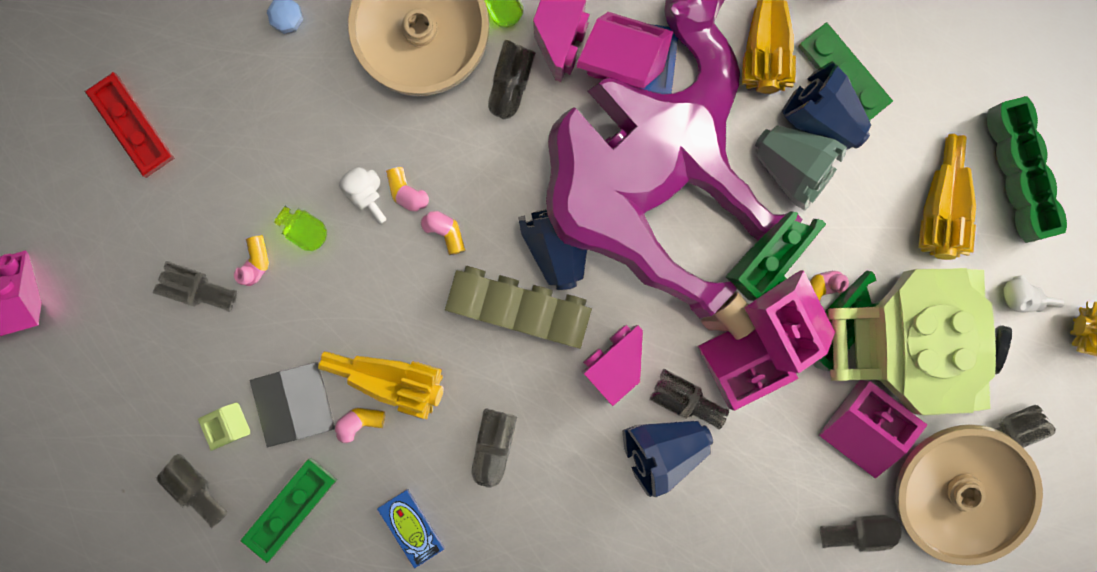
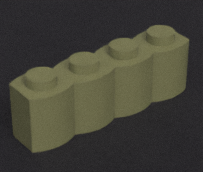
(517, 308)

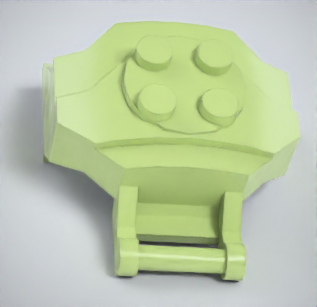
(924, 341)

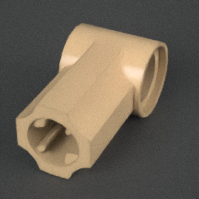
(731, 318)

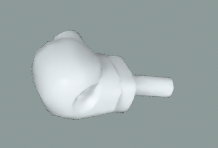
(361, 189)
(1027, 298)

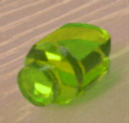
(505, 12)
(302, 228)

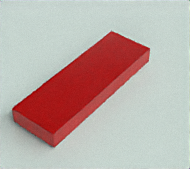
(129, 124)

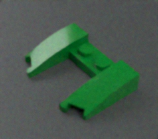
(776, 253)

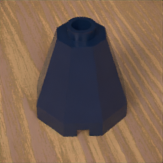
(829, 108)
(558, 262)
(666, 453)

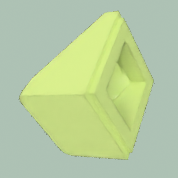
(224, 426)

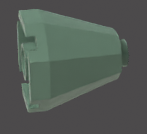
(799, 162)

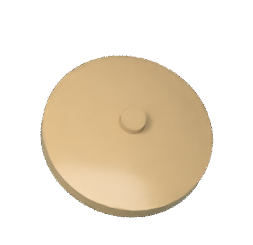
(418, 43)
(969, 495)

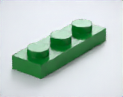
(827, 46)
(288, 510)

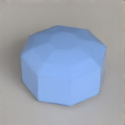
(285, 15)

